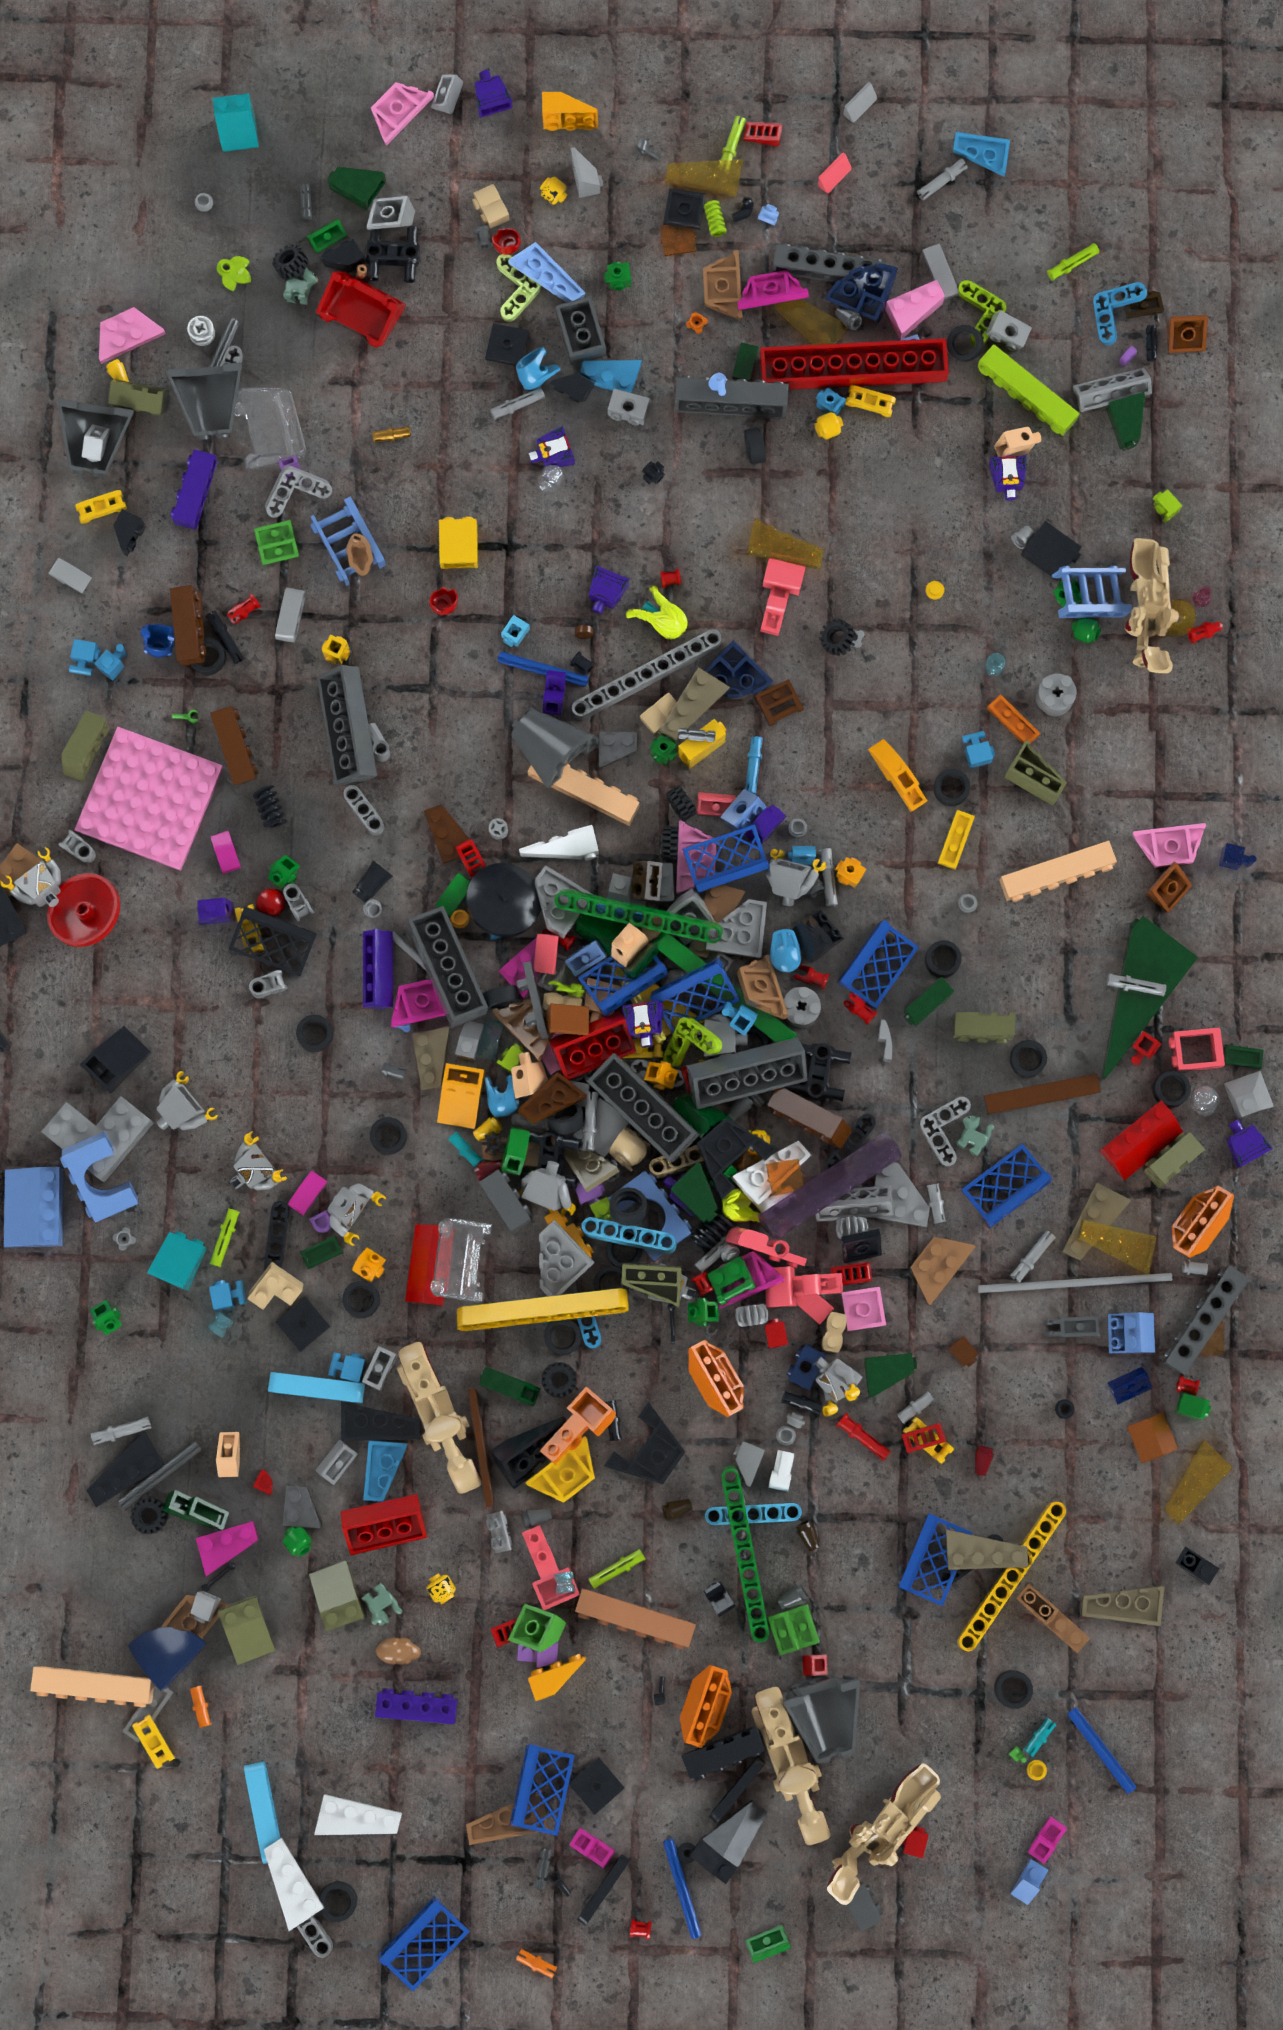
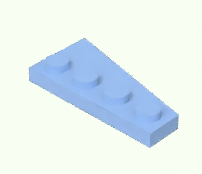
(545, 271)

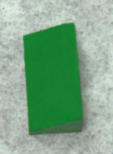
(326, 235)
(767, 1944)

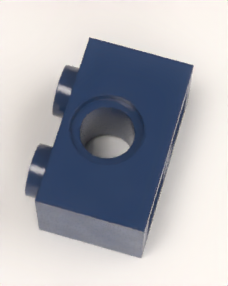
(801, 1378)

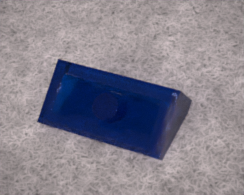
(1130, 1385)

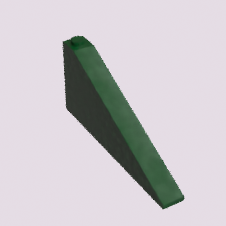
(1148, 957)

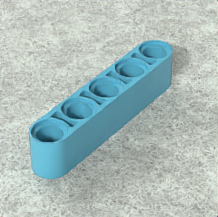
(621, 1230)
(316, 1387)
(762, 1510)
(262, 1806)

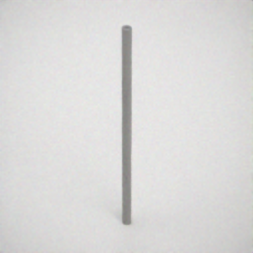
(1074, 1283)

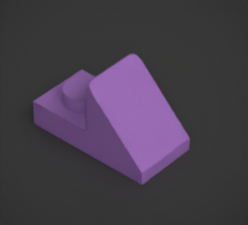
(544, 1658)

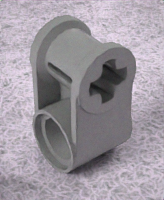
(75, 846)
(299, 905)
(269, 984)

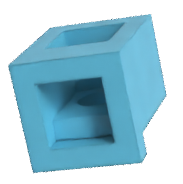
(515, 625)

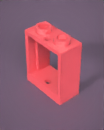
(1216, 1049)

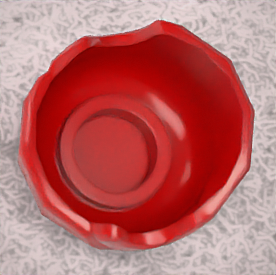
(506, 241)
(443, 601)
(271, 902)

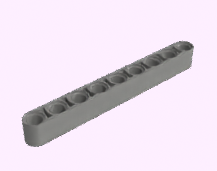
(651, 667)

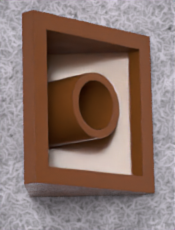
(1187, 333)
(1169, 888)
(568, 1019)
(1152, 1437)

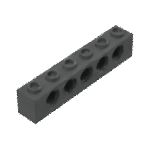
(820, 257)
(1236, 1282)

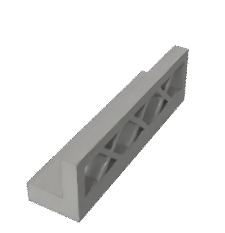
(1099, 396)
(865, 1207)

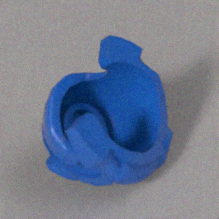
(158, 639)

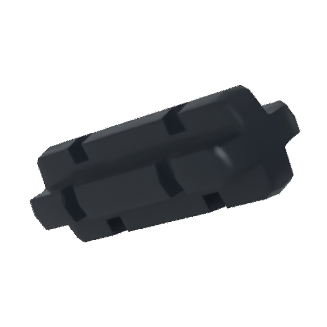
(1151, 343)

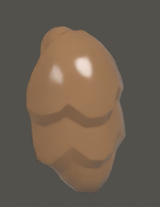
(359, 554)
(398, 1651)

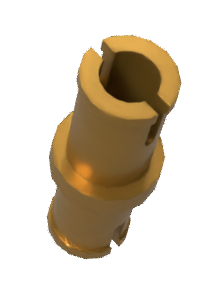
(391, 434)

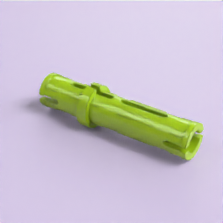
(732, 142)
(1067, 264)
(231, 1215)
(637, 1557)

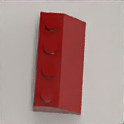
(584, 1053)
(1142, 1140)
(423, 1266)
(383, 1524)

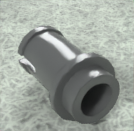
(393, 1071)

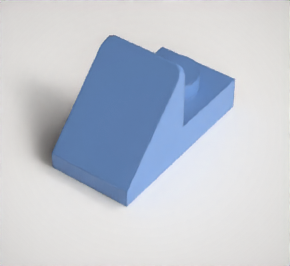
(585, 957)
(1029, 1882)

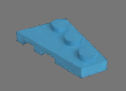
(983, 150)
(613, 373)
(381, 1467)

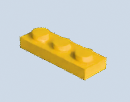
(956, 839)

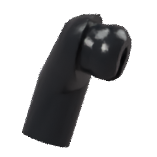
(745, 211)

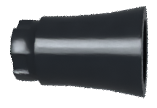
(371, 881)

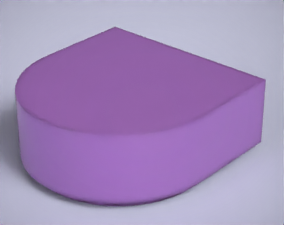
(1127, 356)
(321, 1222)

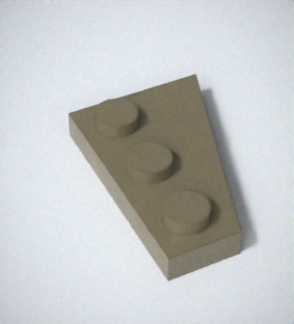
(430, 1055)
(589, 1167)

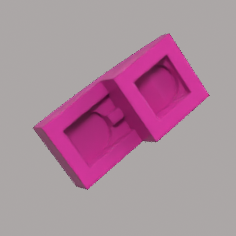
(225, 852)
(307, 1192)
(1046, 1840)
(592, 1847)

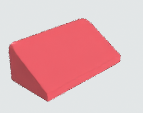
(834, 173)
(713, 804)
(546, 953)
(815, 1307)

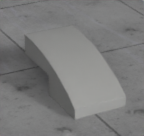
(70, 575)
(884, 1036)

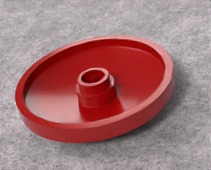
(85, 910)

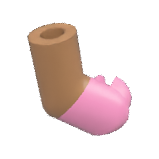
(361, 271)

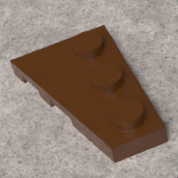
(445, 833)
(551, 1098)

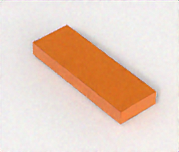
(1013, 720)

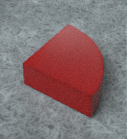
(264, 1482)

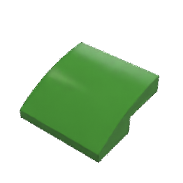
(276, 542)
(793, 1629)

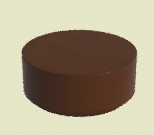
(584, 632)

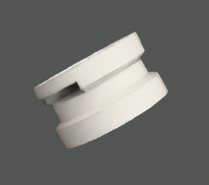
(201, 330)

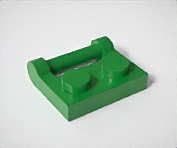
(728, 1275)

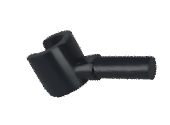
(659, 1699)
(559, 1882)

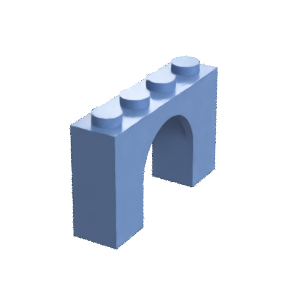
(99, 1202)
(673, 1223)

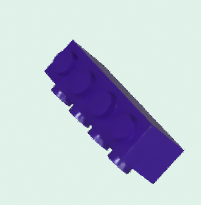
(194, 489)
(377, 969)
(416, 1707)

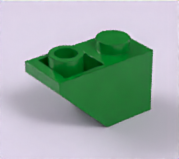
(515, 1151)
(1193, 1407)

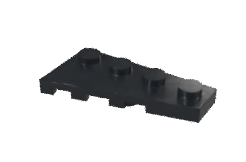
(365, 1423)
(129, 1468)

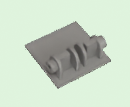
(496, 1524)

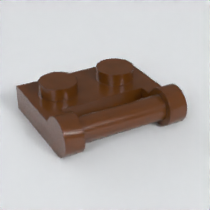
(775, 697)

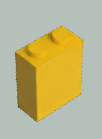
(458, 543)
(694, 751)

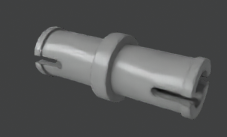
(936, 1203)
(915, 1407)

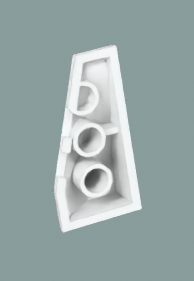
(576, 845)

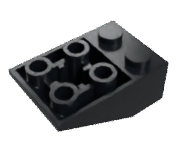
(115, 1059)

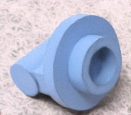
(769, 214)
(717, 383)

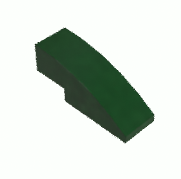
(195, 1510)

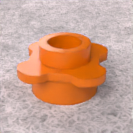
(695, 317)

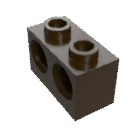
(646, 881)

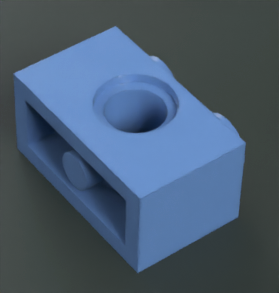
(743, 811)

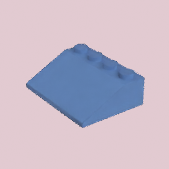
(33, 1207)

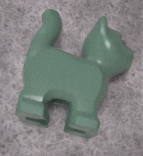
(300, 288)
(971, 1136)
(381, 1601)

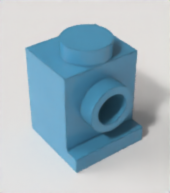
(835, 406)

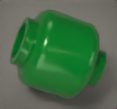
(1086, 630)
(297, 1541)

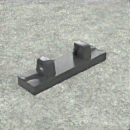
(536, 1018)

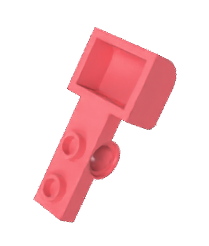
(782, 579)
(758, 1242)
(785, 1293)
(546, 1568)

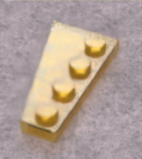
(712, 176)
(811, 321)
(773, 544)
(1125, 1245)
(1201, 1477)

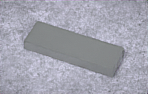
(940, 270)
(159, 1700)

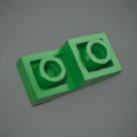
(454, 894)

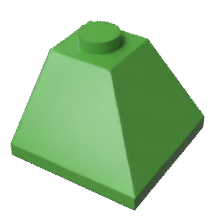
(536, 1629)

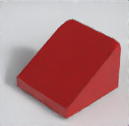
(814, 1665)

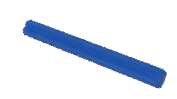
(540, 668)
(1101, 1750)
(682, 1888)

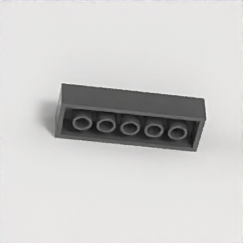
(741, 398)
(346, 726)
(447, 966)
(747, 1073)
(643, 1107)

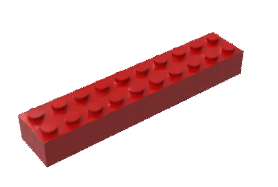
(856, 364)

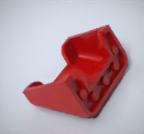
(360, 307)

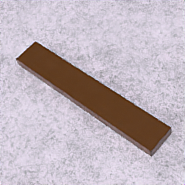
(1042, 1094)
(481, 1448)

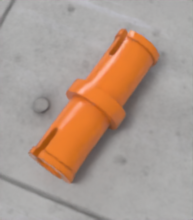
(200, 1706)
(536, 1963)

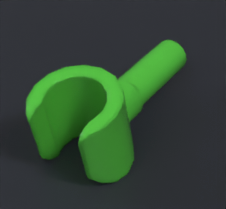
(186, 716)
(1017, 1754)

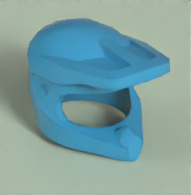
(530, 373)
(785, 951)
(501, 1103)

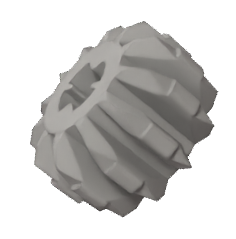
(851, 1226)
(751, 1315)

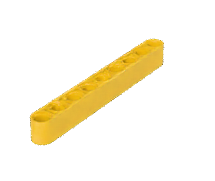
(542, 1309)
(1002, 1580)

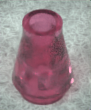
(1202, 596)

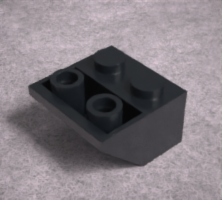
(816, 935)

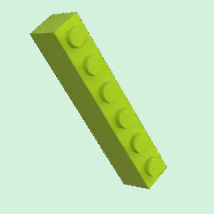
(1028, 390)

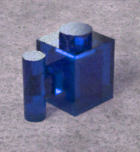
(1233, 857)

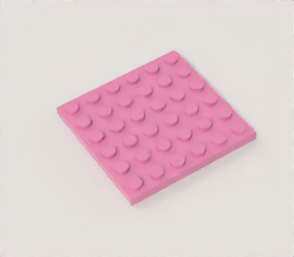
(149, 798)

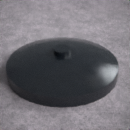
(503, 900)

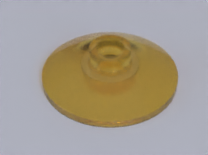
(1188, 617)

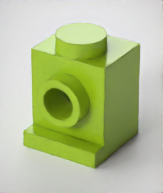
(1166, 505)
(510, 1058)
(601, 1209)

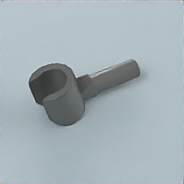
(642, 148)

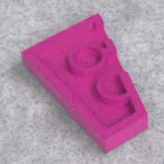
(514, 968)
(224, 1545)

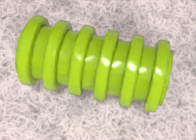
(715, 218)

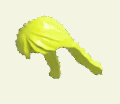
(668, 622)
(737, 1207)

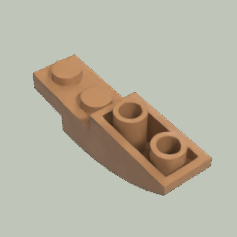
(1053, 1618)

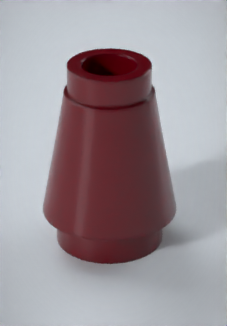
(487, 1168)
(983, 1459)

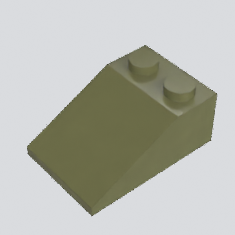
(336, 1596)
(246, 1629)

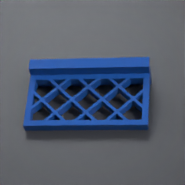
(731, 874)
(864, 954)
(690, 980)
(628, 991)
(1015, 1200)
(917, 1558)
(524, 1789)
(408, 1935)

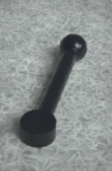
(671, 1307)
(206, 1587)

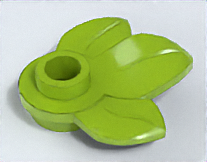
(236, 272)
(573, 990)

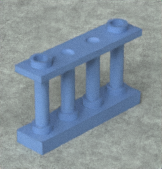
(357, 526)
(1087, 609)

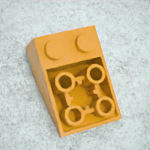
(567, 113)
(460, 1096)
(549, 1681)

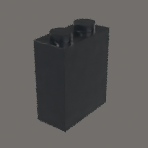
(1051, 550)

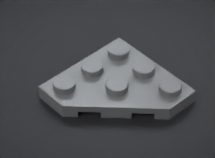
(548, 884)
(741, 931)
(906, 1200)
(560, 1260)

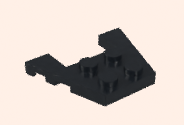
(724, 1146)
(656, 1457)

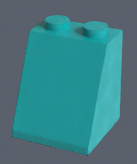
(235, 122)
(178, 1260)

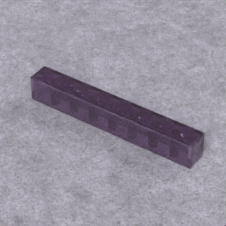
(829, 1186)

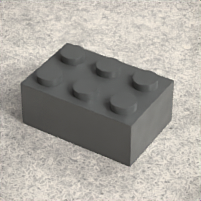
(580, 330)
(506, 1201)

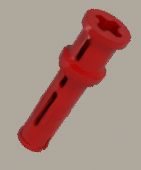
(855, 1431)

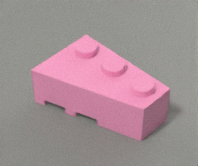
(913, 307)

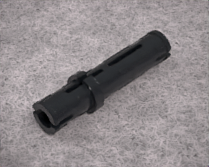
(221, 631)

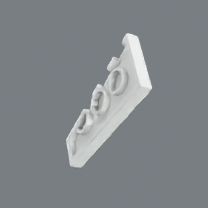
(292, 1886)

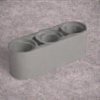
(290, 615)
(359, 802)
(313, 1940)

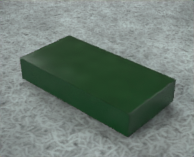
(745, 362)
(1243, 1056)
(321, 1252)

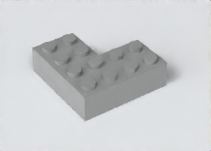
(122, 1123)

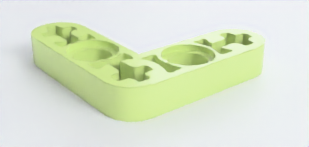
(524, 289)

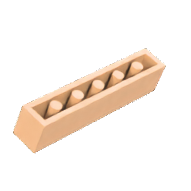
(594, 794)
(1057, 871)
(92, 1685)

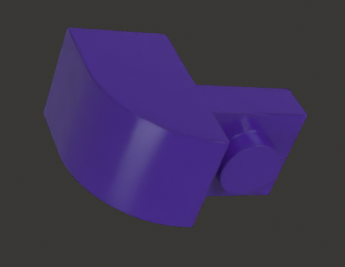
(554, 692)
(766, 823)

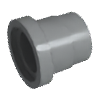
(1022, 537)

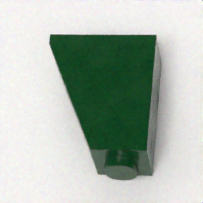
(357, 185)
(1126, 419)
(598, 928)
(928, 1002)
(702, 1119)
(696, 1194)
(887, 1370)
(509, 1386)

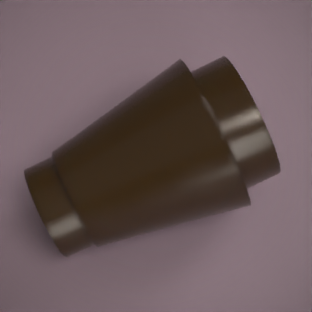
(675, 1509)
(808, 1535)

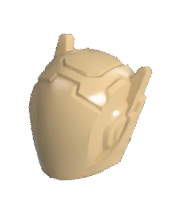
(629, 1148)

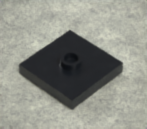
(684, 209)
(506, 344)
(861, 1246)
(303, 1324)
(596, 1785)

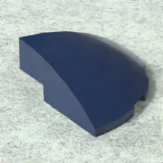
(865, 290)
(738, 671)
(165, 1653)

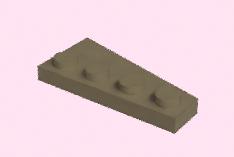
(696, 698)
(1101, 1207)
(977, 1552)
(1132, 1606)

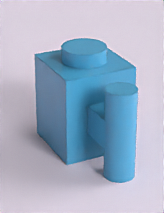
(84, 654)
(110, 663)
(977, 753)
(802, 855)
(741, 1019)
(223, 1295)
(351, 1369)

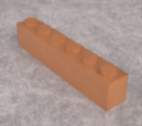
(636, 1618)

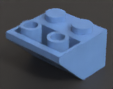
(1131, 1333)

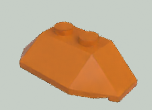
(1201, 1221)
(716, 1378)
(705, 1706)

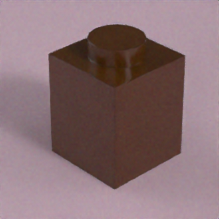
(963, 1352)

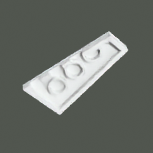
(754, 1179)
(347, 1817)

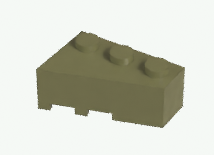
(138, 397)
(84, 745)
(1035, 775)
(984, 1027)
(1173, 1159)
(654, 1280)

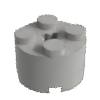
(1062, 686)
(805, 997)

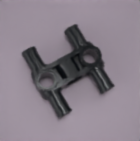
(393, 254)
(819, 1072)
(554, 1153)

